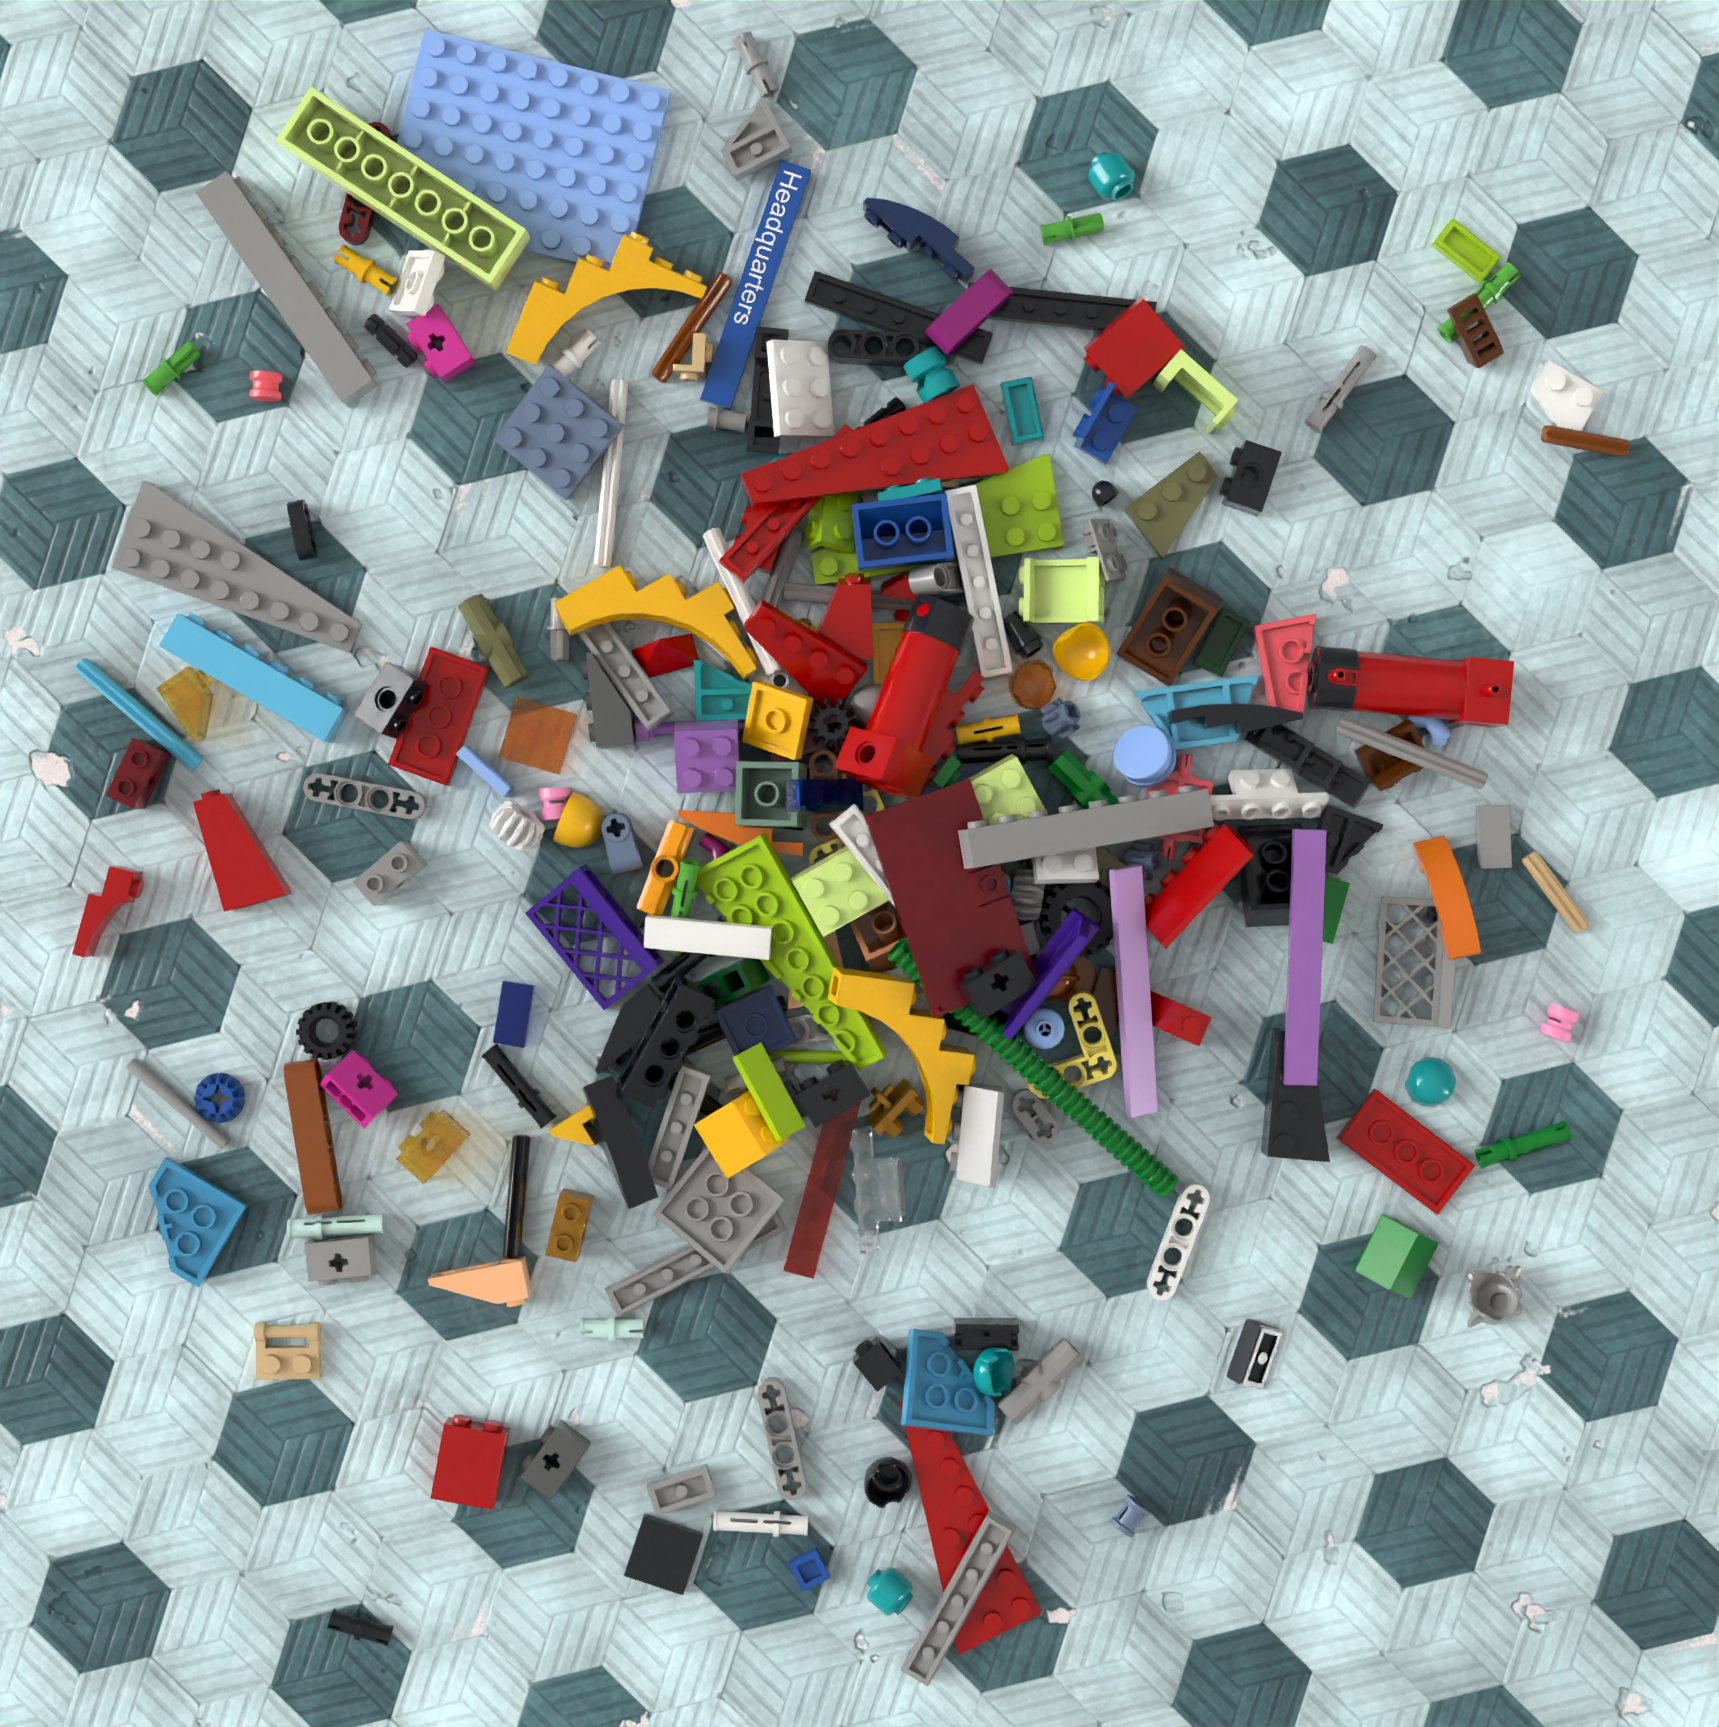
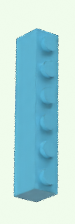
(253, 677)

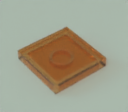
(537, 735)

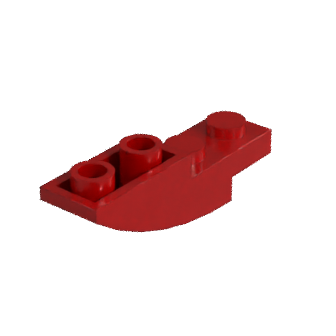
(949, 713)

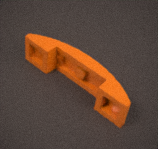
(1449, 897)

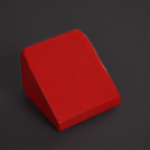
(897, 587)

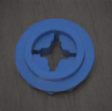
(229, 1087)

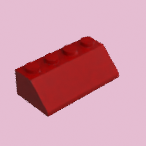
(1195, 882)

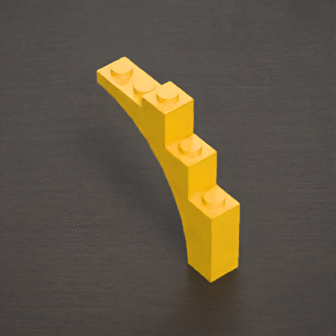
(630, 269)
(663, 601)
(939, 1065)

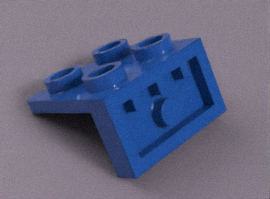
(1105, 427)

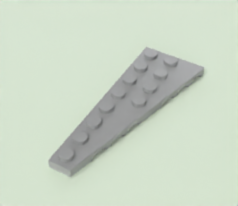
(197, 559)

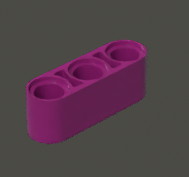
(969, 312)

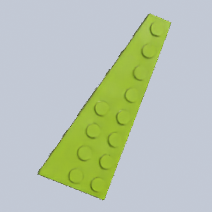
(756, 890)

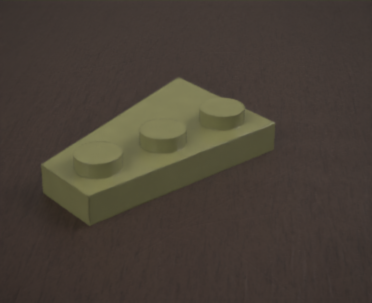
(1171, 503)

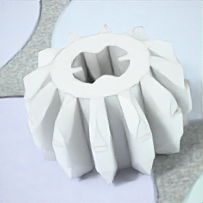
(517, 826)

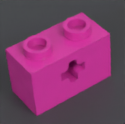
(455, 355)
(363, 1103)

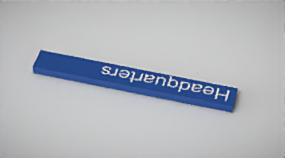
(755, 285)

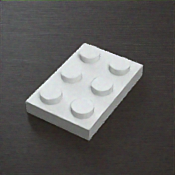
(800, 389)

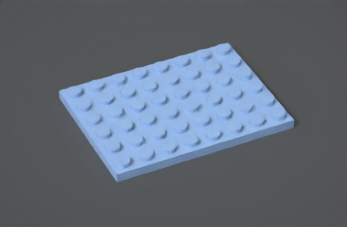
(537, 141)

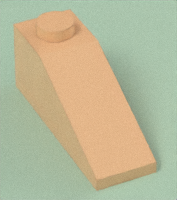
(493, 1282)

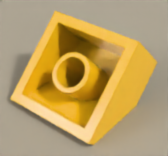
(737, 1134)

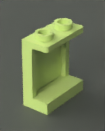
(1201, 386)
(1062, 591)

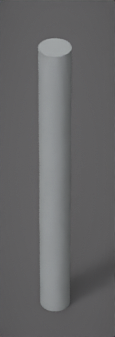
(178, 1103)

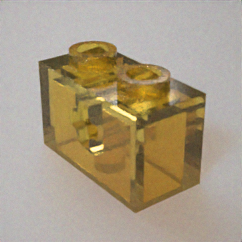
(449, 1138)

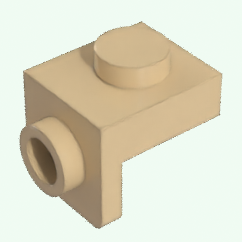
(701, 354)

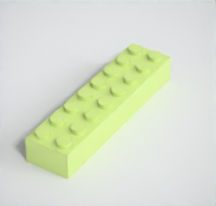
(403, 189)
(842, 890)

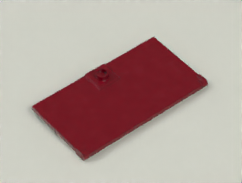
(946, 911)

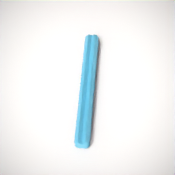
(139, 714)

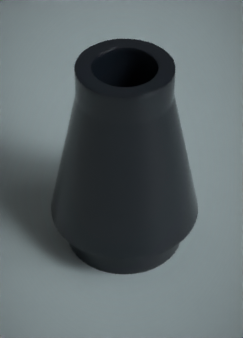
(1022, 636)

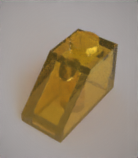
(189, 700)

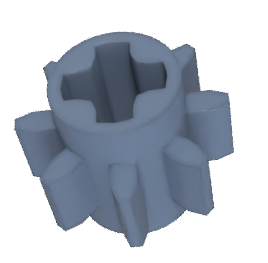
(1061, 718)
(1146, 856)

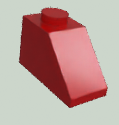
(1178, 1019)

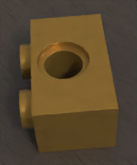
(569, 1225)

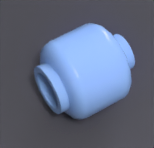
(1042, 1017)

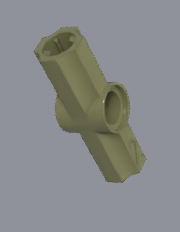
(493, 641)

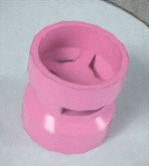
(553, 811)
(1557, 1030)

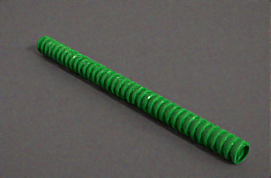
(1056, 1088)

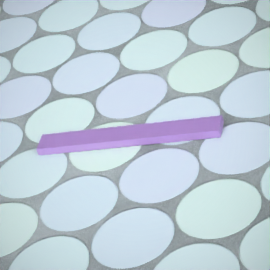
(1133, 990)

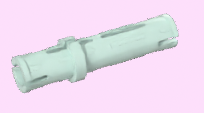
(335, 1226)

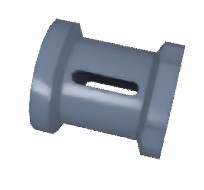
(1130, 1515)

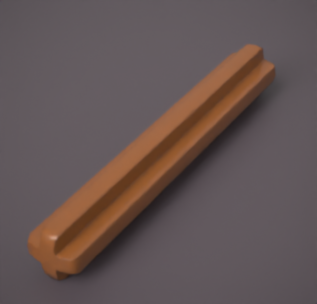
(693, 324)

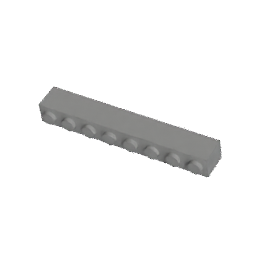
(287, 289)
(1085, 828)

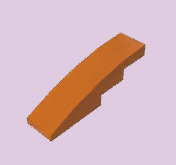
(724, 826)

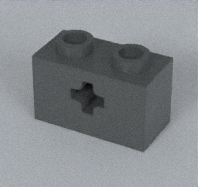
(549, 1476)

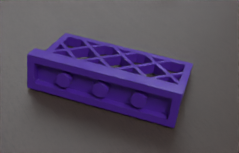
(615, 920)
(1050, 967)

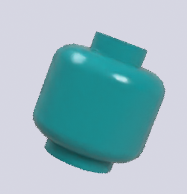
(1111, 176)
(889, 1591)

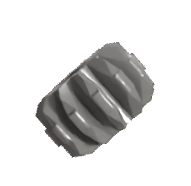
(1026, 895)

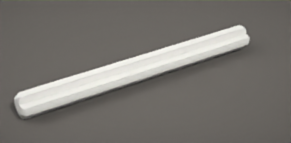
(611, 478)

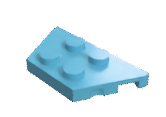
(1190, 732)

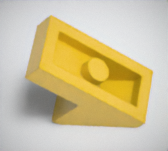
(575, 1127)

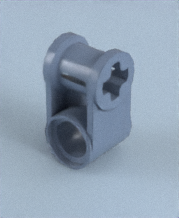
(623, 850)

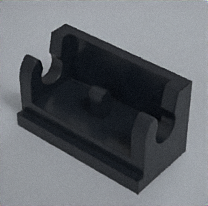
(986, 1333)

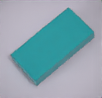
(1022, 411)

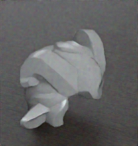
(1493, 1296)

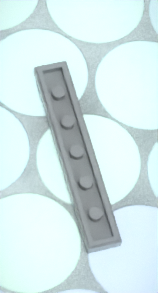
(672, 1272)
(958, 1598)

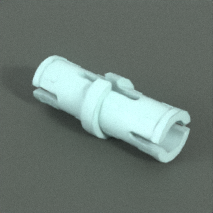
(612, 1328)

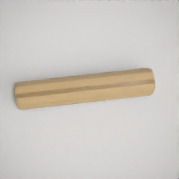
(1555, 892)

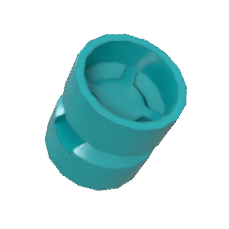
(931, 375)

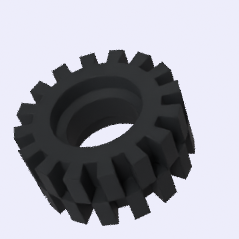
(308, 1035)

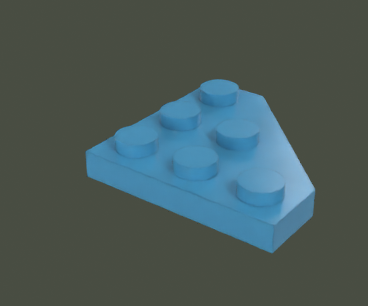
(193, 1219)
(942, 1389)

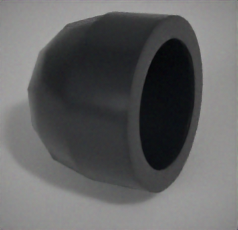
(1103, 492)

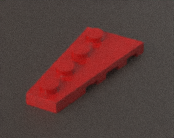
(807, 656)

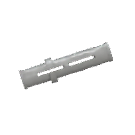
(1319, 417)

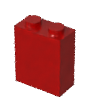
(1132, 348)
(470, 1462)

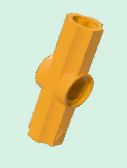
(659, 888)

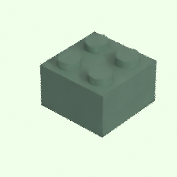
(762, 794)

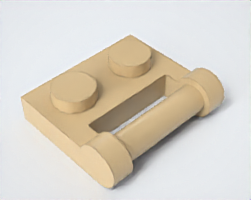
(288, 1360)

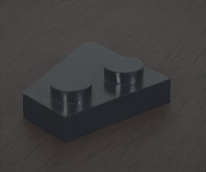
(1344, 836)

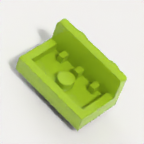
(832, 523)

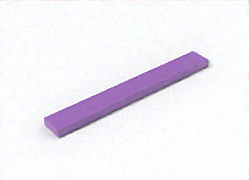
(1304, 957)

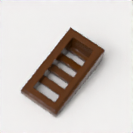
(1483, 349)

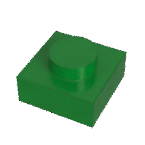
(948, 773)

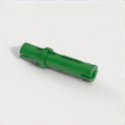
(1510, 1149)

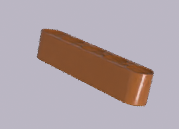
(312, 1136)

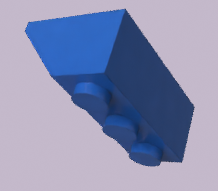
(902, 532)

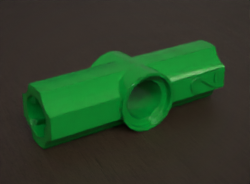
(1081, 783)

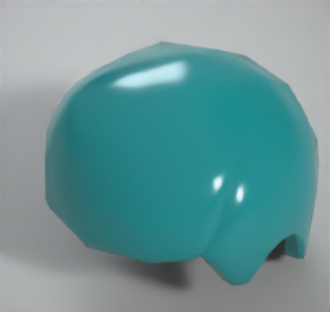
(1430, 1082)
(994, 1370)

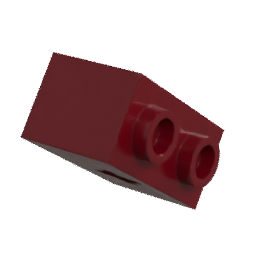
(138, 774)

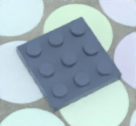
(558, 432)

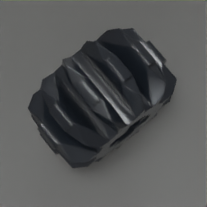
(822, 728)

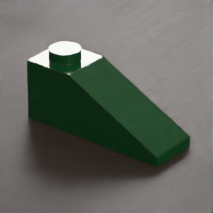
(733, 981)

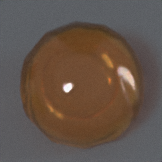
(1032, 684)

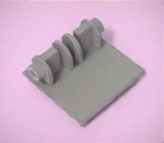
(1103, 536)

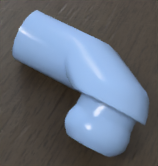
(1436, 727)

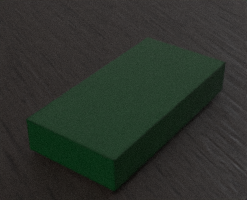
(1221, 642)

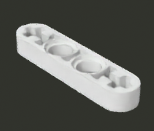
(1181, 1242)

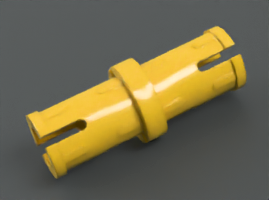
(366, 270)
(966, 732)

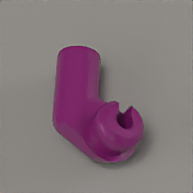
(713, 846)

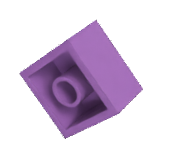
(706, 755)

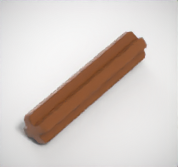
(1585, 440)

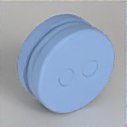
(1144, 756)

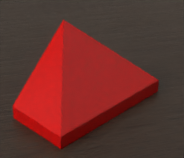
(666, 655)

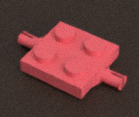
(1178, 779)

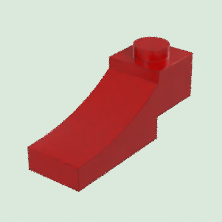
(120, 887)

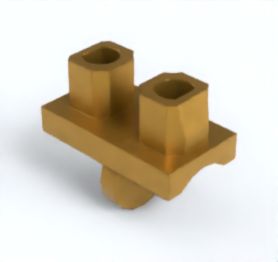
(889, 1105)

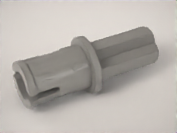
(558, 636)

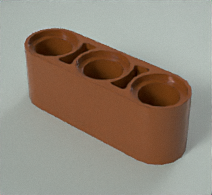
(814, 774)

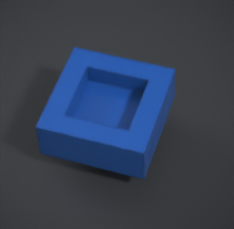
(809, 1569)

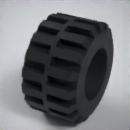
(1094, 892)

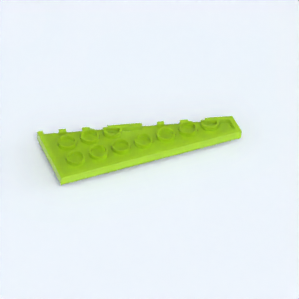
(1017, 517)

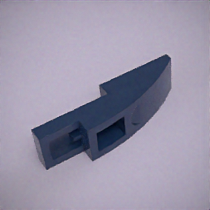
(911, 226)

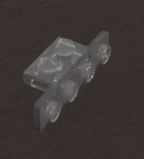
(877, 1189)

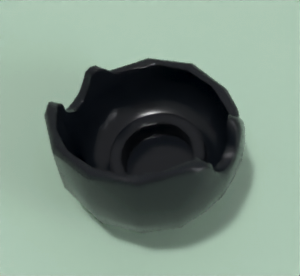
(887, 1481)

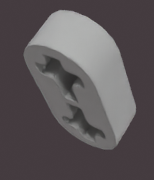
(1028, 1121)

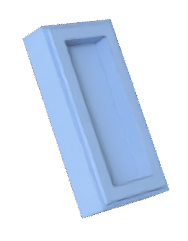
(485, 770)

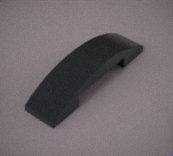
(760, 430)

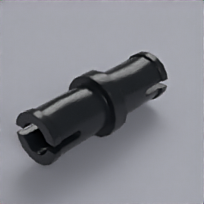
(360, 1627)

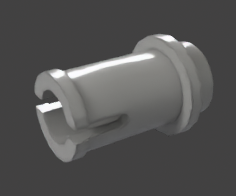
(726, 419)

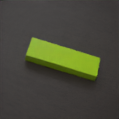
(768, 1092)

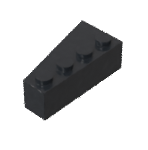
(1292, 1113)

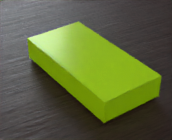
(1466, 251)

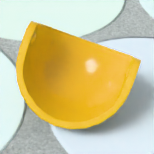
(1082, 651)
(579, 822)

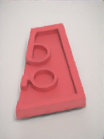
(1284, 660)

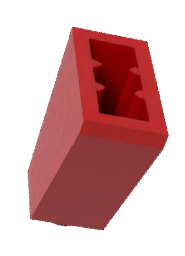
(849, 616)

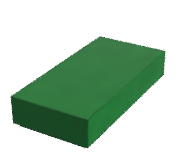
(1334, 899)

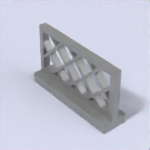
(1443, 969)

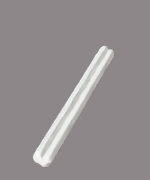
(739, 595)

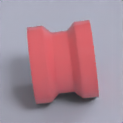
(265, 386)

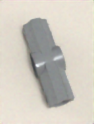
(1040, 1381)

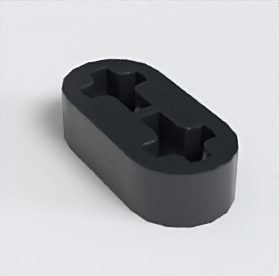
(302, 530)

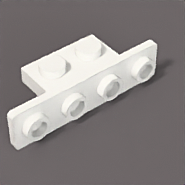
(1266, 795)

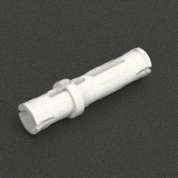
(798, 1524)

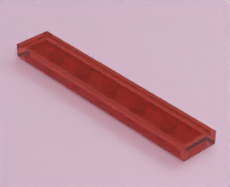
(820, 1192)

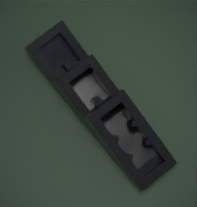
(1245, 716)
(1310, 763)
(620, 1142)

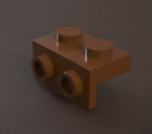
(1383, 768)

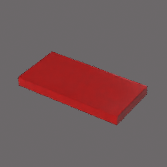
(442, 719)
(1405, 1151)

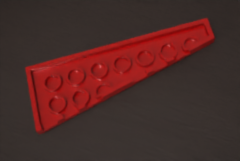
(932, 440)
(953, 1516)

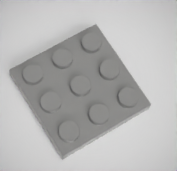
(718, 1213)

